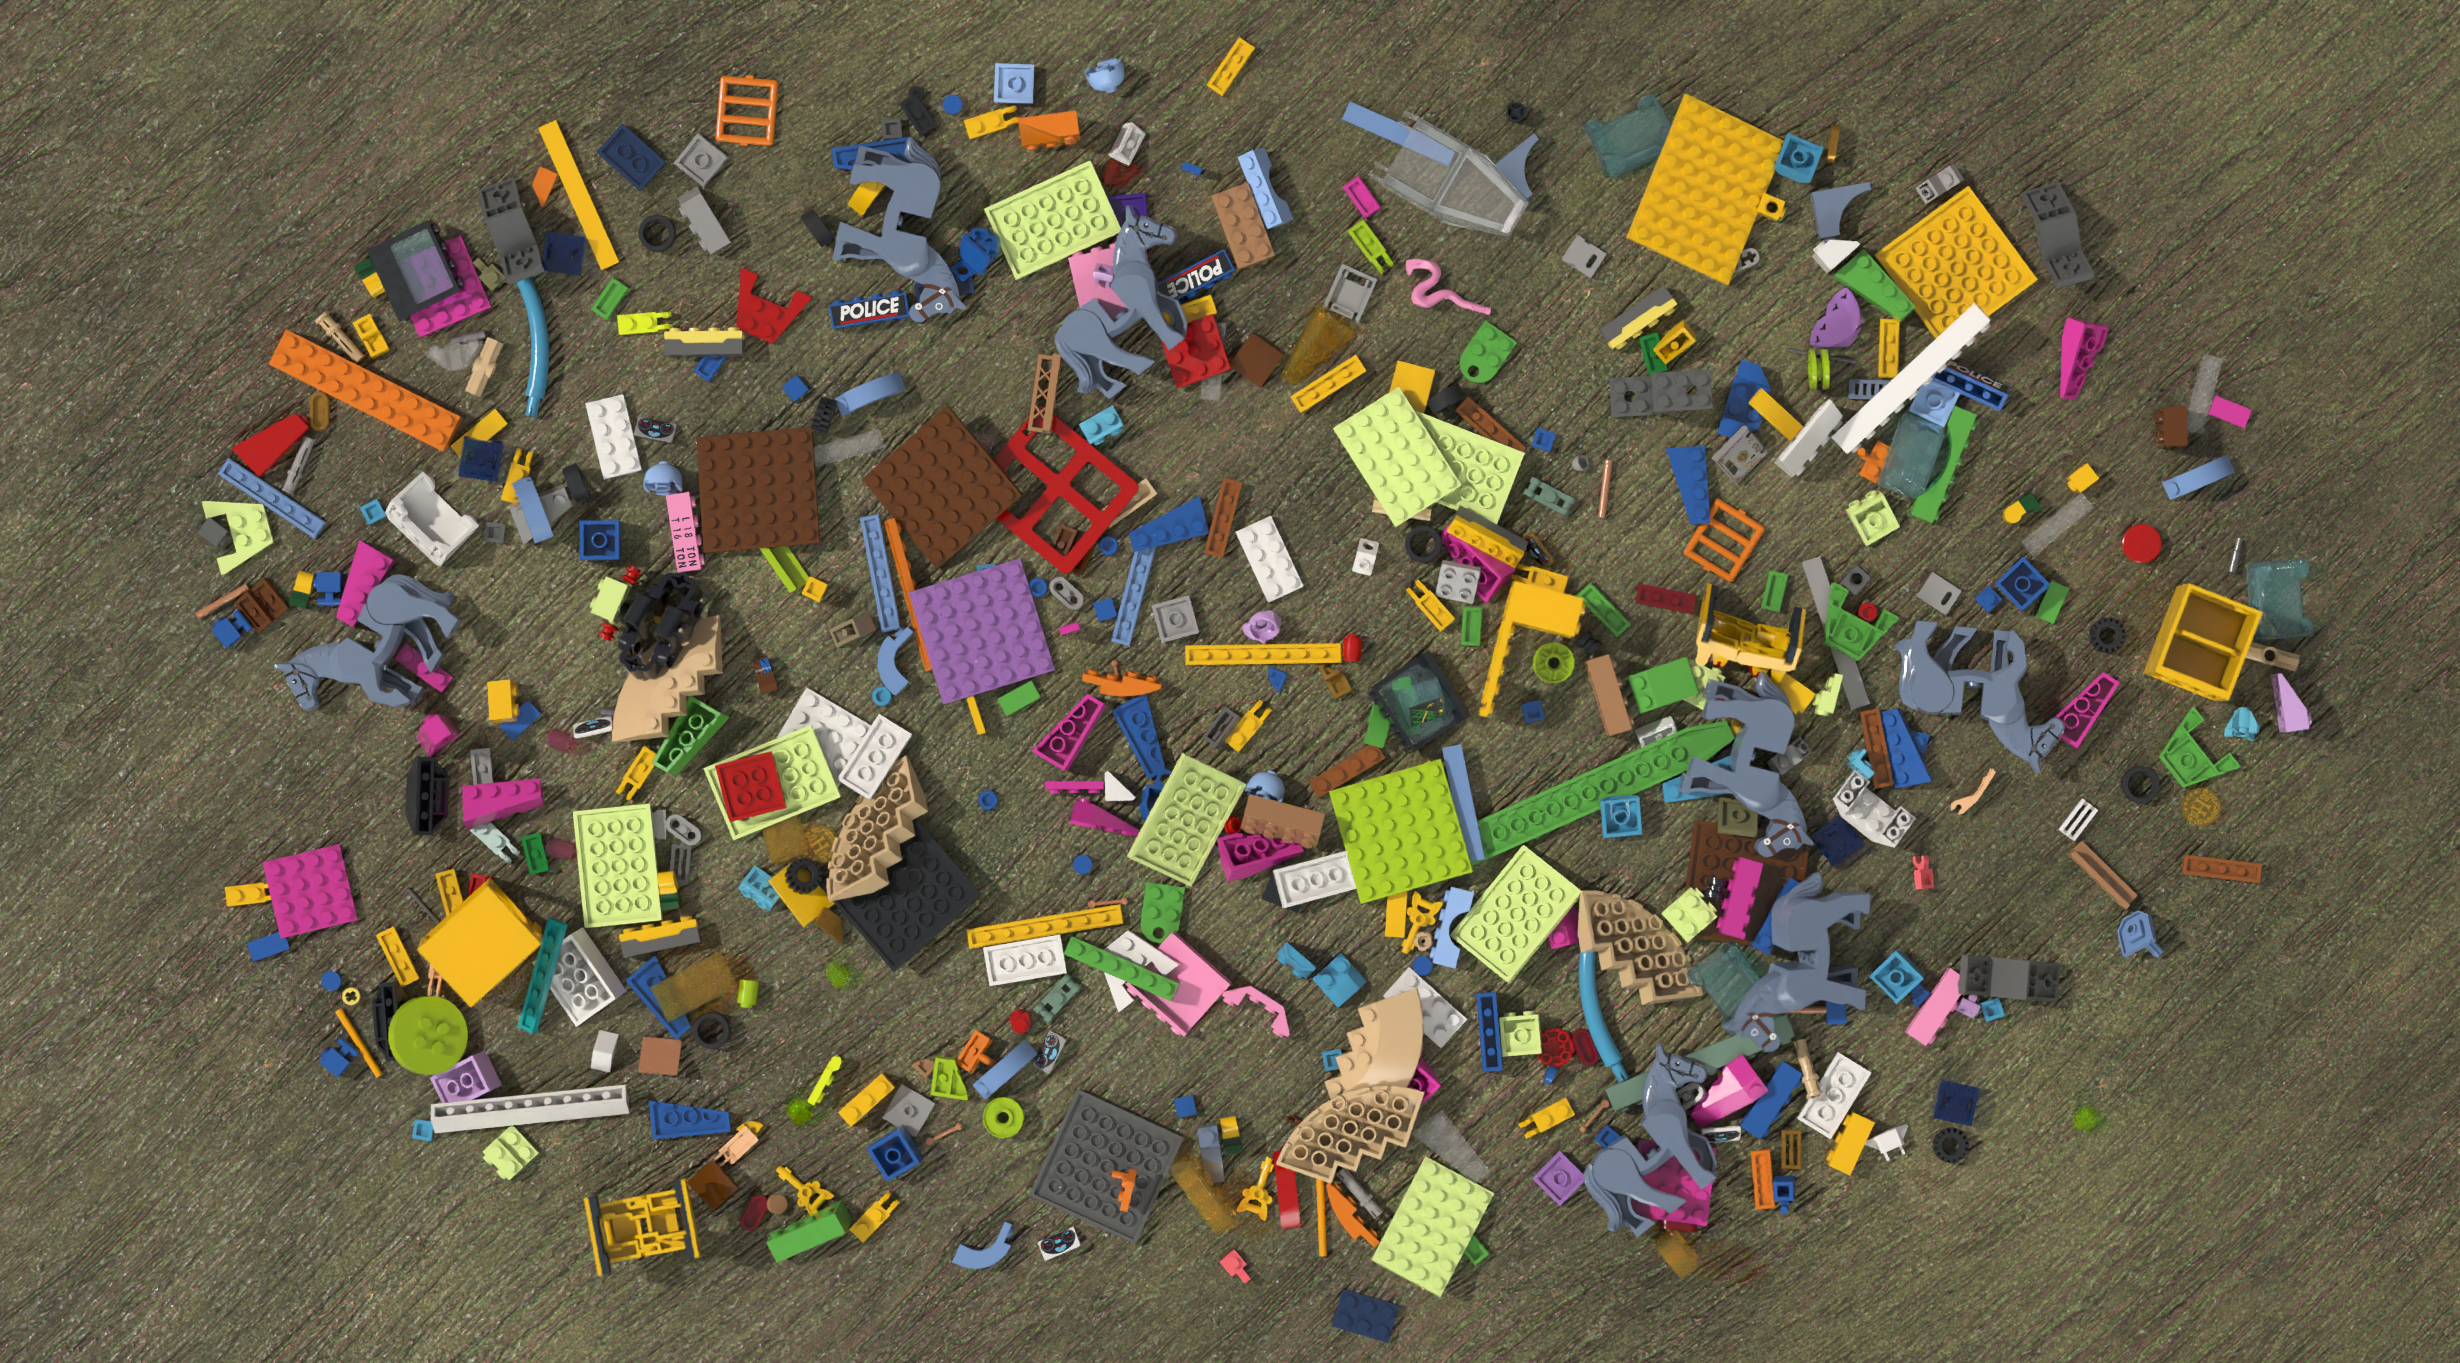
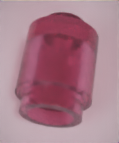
(561, 740)
(560, 849)

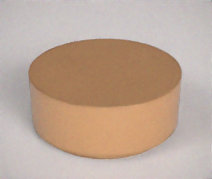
(777, 1204)

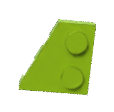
(948, 1079)

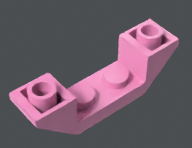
(1235, 996)

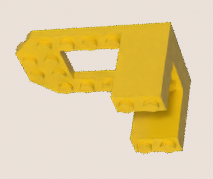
(1536, 610)

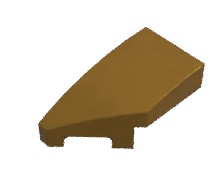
(1336, 682)
(830, 924)

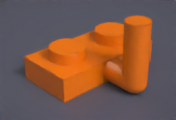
(1873, 462)
(975, 1052)
(1128, 1184)

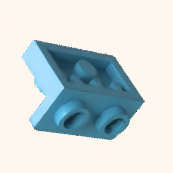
(1102, 425)
(1862, 767)
(759, 889)

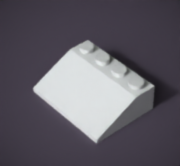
(1812, 435)
(583, 978)

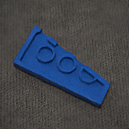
(846, 156)
(1691, 478)
(1177, 525)
(1139, 729)
(1905, 760)
(641, 981)
(678, 1120)

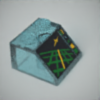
(1422, 702)

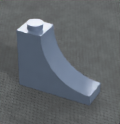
(1514, 165)
(1829, 206)
(1211, 1151)

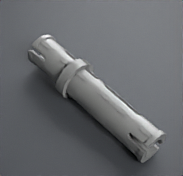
(298, 465)
(1360, 1193)

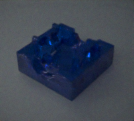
(560, 258)
(479, 466)
(1830, 843)
(1959, 1099)

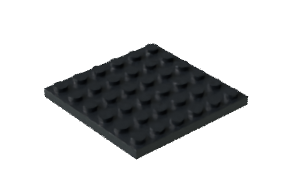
(917, 904)

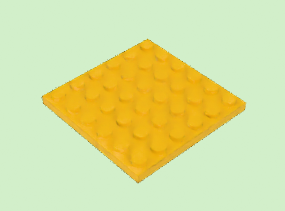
(1955, 261)

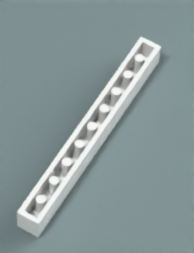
(1911, 378)
(530, 1108)

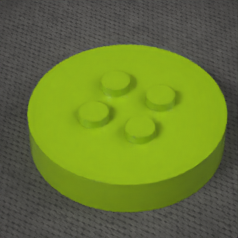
(428, 1035)

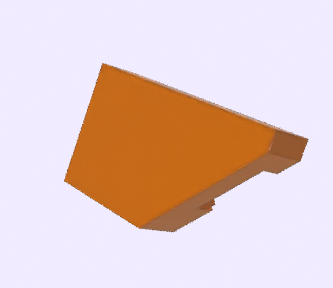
(543, 184)

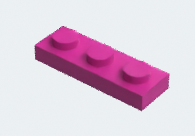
(414, 662)
(1074, 786)

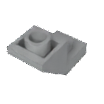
(1939, 183)
(1793, 755)

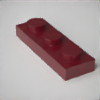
(1665, 598)

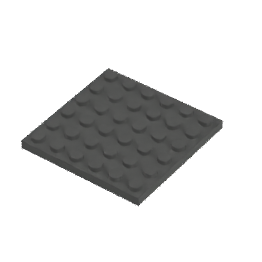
(1085, 1152)

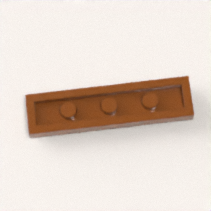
(1486, 424)
(1223, 518)
(1876, 748)
(1346, 770)
(2221, 868)

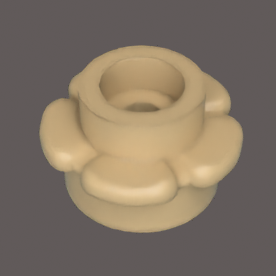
(1428, 941)

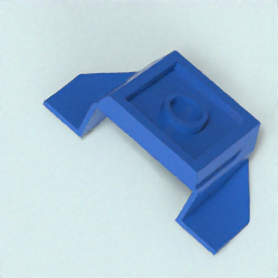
(1737, 410)

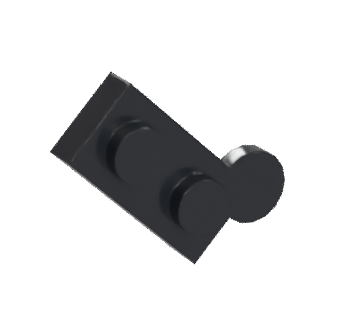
(916, 111)

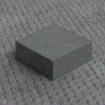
(891, 129)
(495, 532)

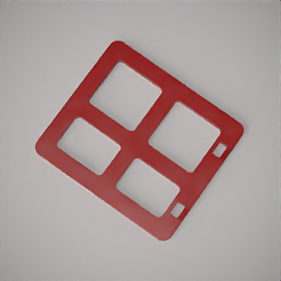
(1059, 486)

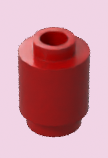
(1352, 647)

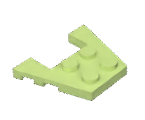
(248, 529)

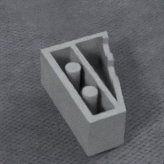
(702, 221)
(554, 502)

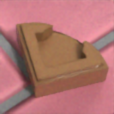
(924, 1067)

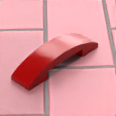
(1286, 1195)

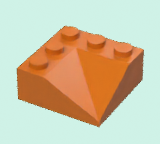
(1049, 130)

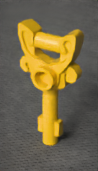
(1419, 919)
(806, 1191)
(1258, 1192)

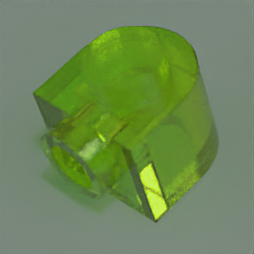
(837, 975)
(799, 1111)
(2084, 1118)

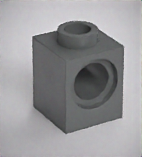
(214, 532)
(1848, 584)

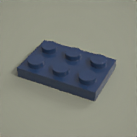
(631, 157)
(1365, 1315)

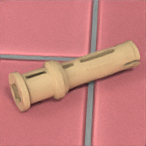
(334, 329)
(1809, 1077)

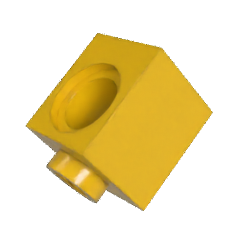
(1762, 207)
(2081, 478)
(815, 589)

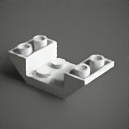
(1870, 813)

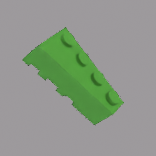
(1875, 286)
(688, 735)
(810, 1231)

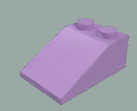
(2289, 708)
(467, 1079)

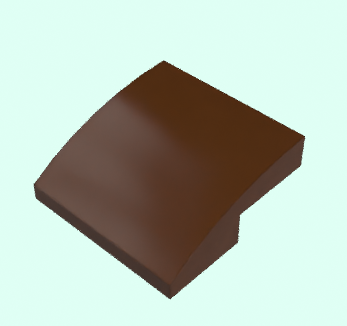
(1256, 359)
(1065, 540)
(262, 605)
(713, 1184)

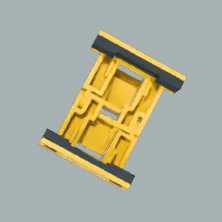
(1748, 640)
(627, 1225)

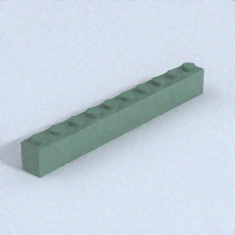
(1711, 1057)

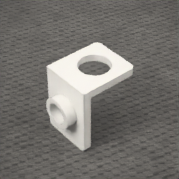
(1365, 558)

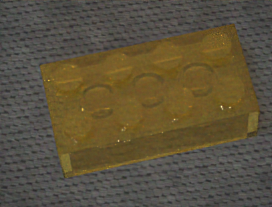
(693, 987)
(1203, 1194)
(1672, 1249)

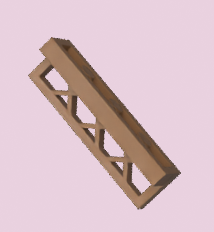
(1051, 395)
(2102, 875)

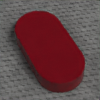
(1584, 1047)
(754, 1212)
(1678, 1226)

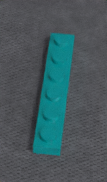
(542, 975)

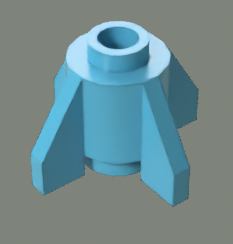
(2242, 724)

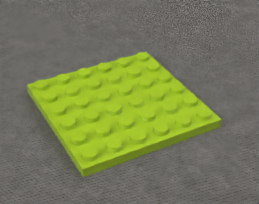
(1401, 831)

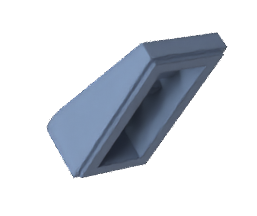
(1851, 392)

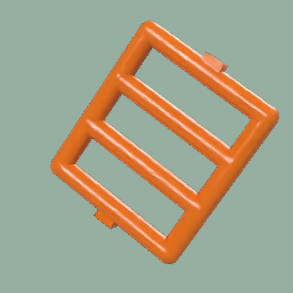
(769, 122)
(1749, 544)

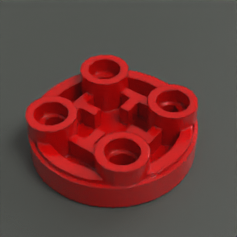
(2141, 543)
(1556, 1047)

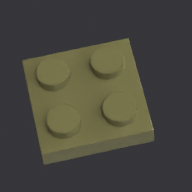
(1736, 818)

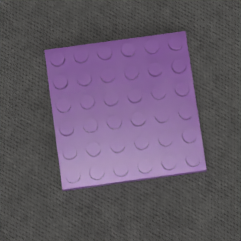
(981, 631)

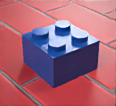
(600, 540)
(2022, 584)
(895, 1152)

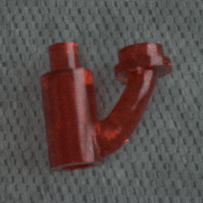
(1112, 170)

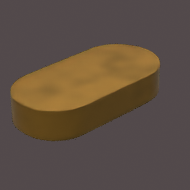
(1832, 144)
(319, 411)

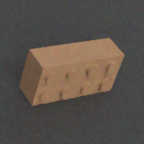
(1242, 226)
(1608, 695)
(1282, 821)

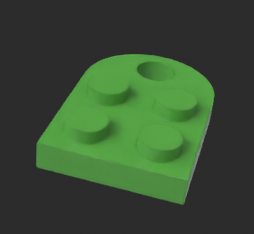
(1486, 352)
(1161, 909)

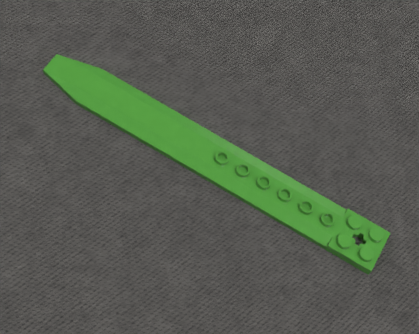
(1583, 793)

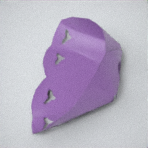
(1841, 324)

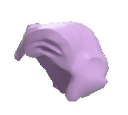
(1263, 626)

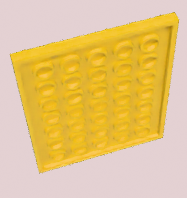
(1705, 189)

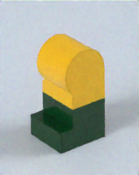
(369, 277)
(2014, 512)
(302, 590)
(669, 890)
(1231, 1135)

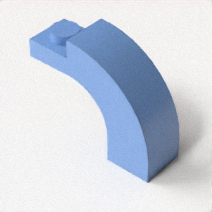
(870, 392)
(2198, 477)
(532, 509)
(886, 661)
(1005, 1069)
(982, 1258)

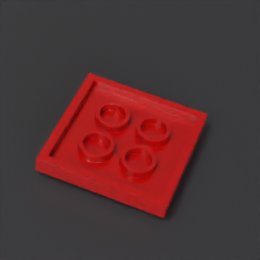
(1199, 354)
(750, 786)

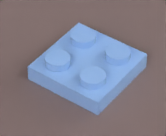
(1014, 83)
(1934, 403)

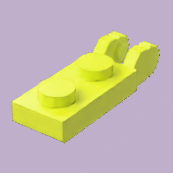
(642, 323)
(826, 1079)

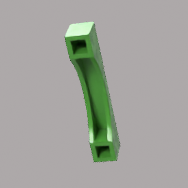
(1958, 428)
(1121, 969)

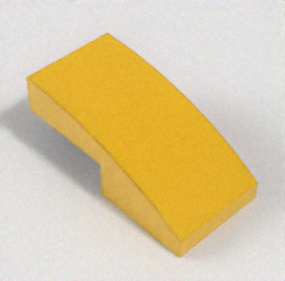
(371, 336)

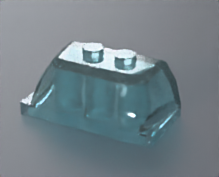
(1911, 456)

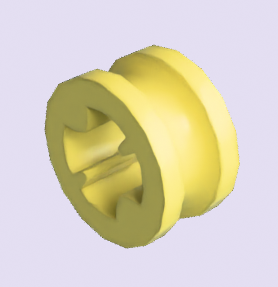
(352, 1002)

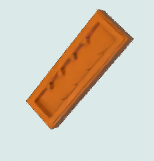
(1762, 1179)

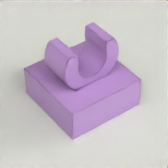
(1104, 273)
(1968, 1006)

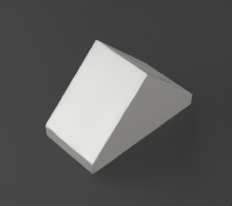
(1115, 790)
(604, 1051)

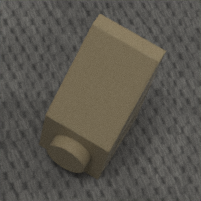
(852, 629)

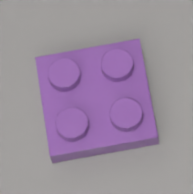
(1559, 1178)

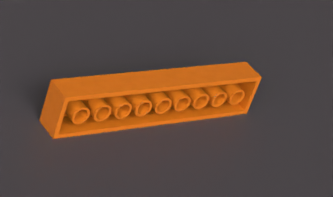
(365, 390)

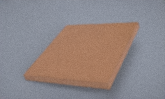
(660, 1056)

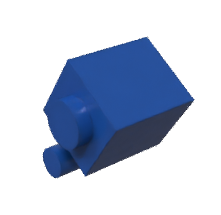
(329, 583)
(229, 632)
(336, 1060)
(1784, 1191)

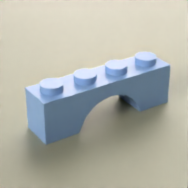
(1256, 170)
(1445, 951)

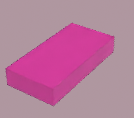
(1361, 197)
(2229, 412)
(1071, 628)

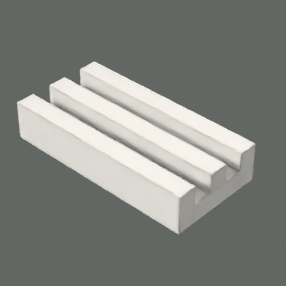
(2072, 814)

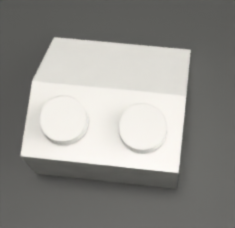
(1833, 252)

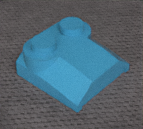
(1798, 159)
(1620, 816)
(1296, 960)
(1897, 975)
(1339, 980)

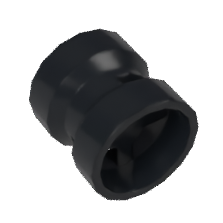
(1515, 112)
(1588, 643)
(1715, 888)

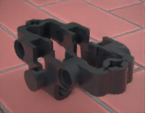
(667, 630)

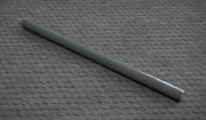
(1818, 355)
(423, 906)

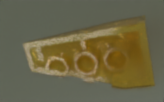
(1318, 339)

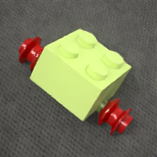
(610, 599)

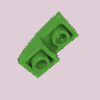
(1377, 728)

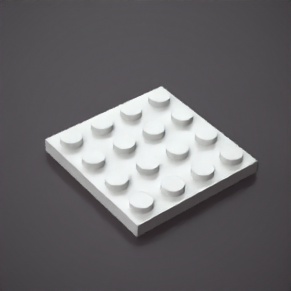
(834, 727)

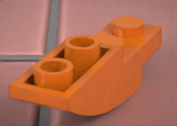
(1129, 685)
(1344, 1208)

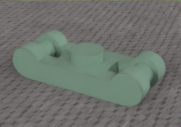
(1549, 497)
(1057, 998)

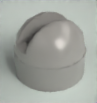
(1580, 463)

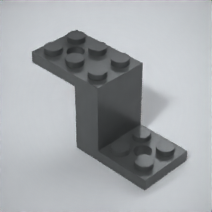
(511, 231)
(2058, 235)
(1660, 393)
(2009, 978)

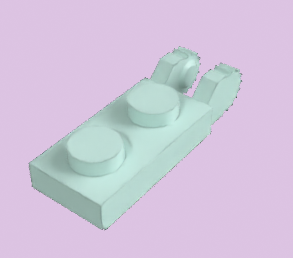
(495, 840)

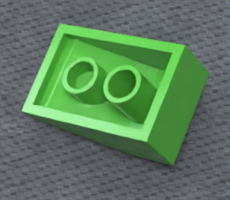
(1663, 684)

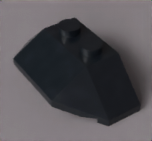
(426, 796)
(384, 1005)

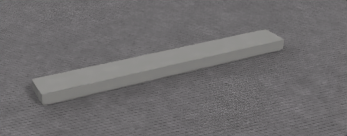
(1845, 665)

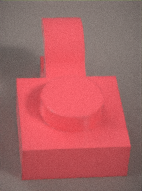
(1924, 875)
(1234, 1264)

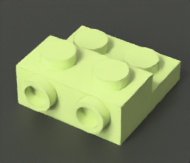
(1872, 517)
(1701, 676)
(1826, 700)
(1690, 913)
(1520, 1034)
(510, 1153)

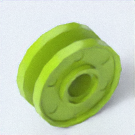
(1818, 369)
(1564, 667)
(999, 1129)

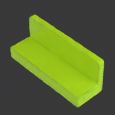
(786, 567)

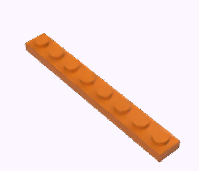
(908, 584)

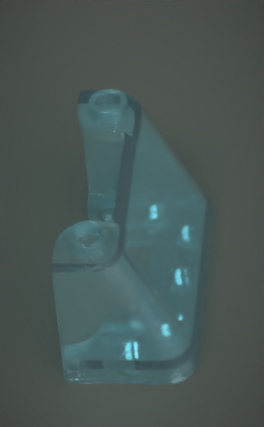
(1630, 138)
(2277, 593)
(1726, 978)

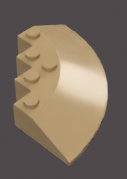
(647, 703)
(873, 834)
(1635, 945)
(1384, 1048)
(1350, 1127)

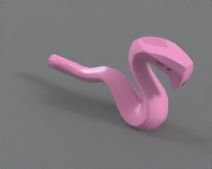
(1420, 299)

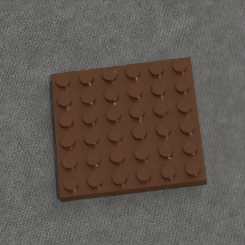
(942, 486)
(758, 490)
(1714, 856)

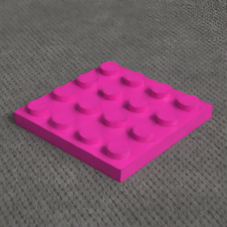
(458, 305)
(310, 891)
(1674, 1179)

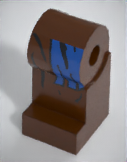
(765, 675)

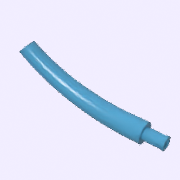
(539, 346)
(1594, 1018)

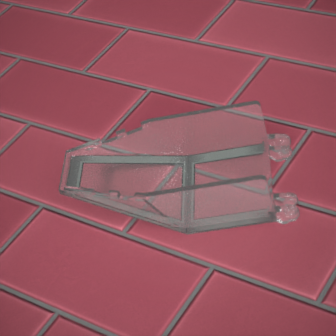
(1452, 181)

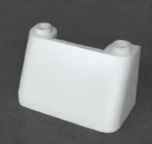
(429, 520)

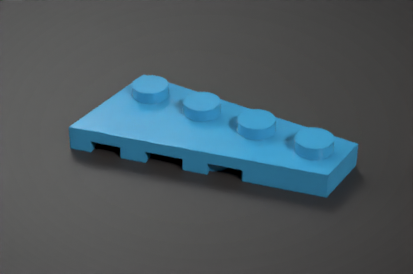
(1670, 787)

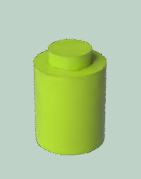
(747, 993)

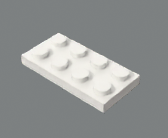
(613, 436)
(1269, 559)
(874, 757)
(1314, 879)
(1024, 960)
(1438, 1015)
(1840, 1088)

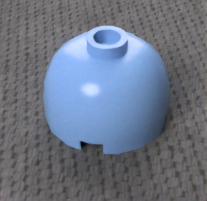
(1106, 75)
(663, 479)
(1267, 786)

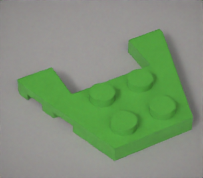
(1849, 633)
(2187, 760)

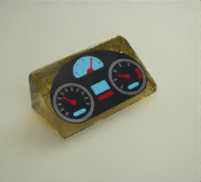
(1538, 551)

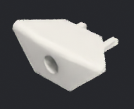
(1888, 1140)

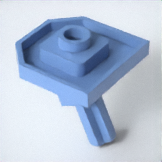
(2136, 933)

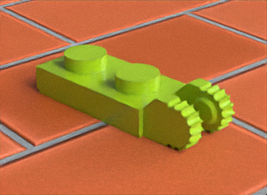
(1369, 244)

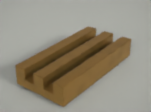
(1783, 1149)

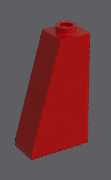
(270, 445)

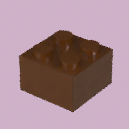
(2171, 427)

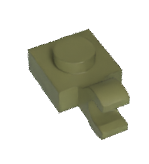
(490, 275)

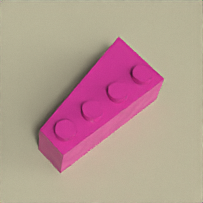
(367, 571)
(2085, 709)
(436, 733)
(1071, 733)
(499, 800)
(1740, 897)

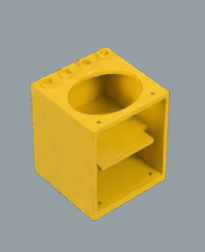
(2202, 642)
(480, 942)

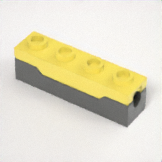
(1638, 317)
(704, 343)

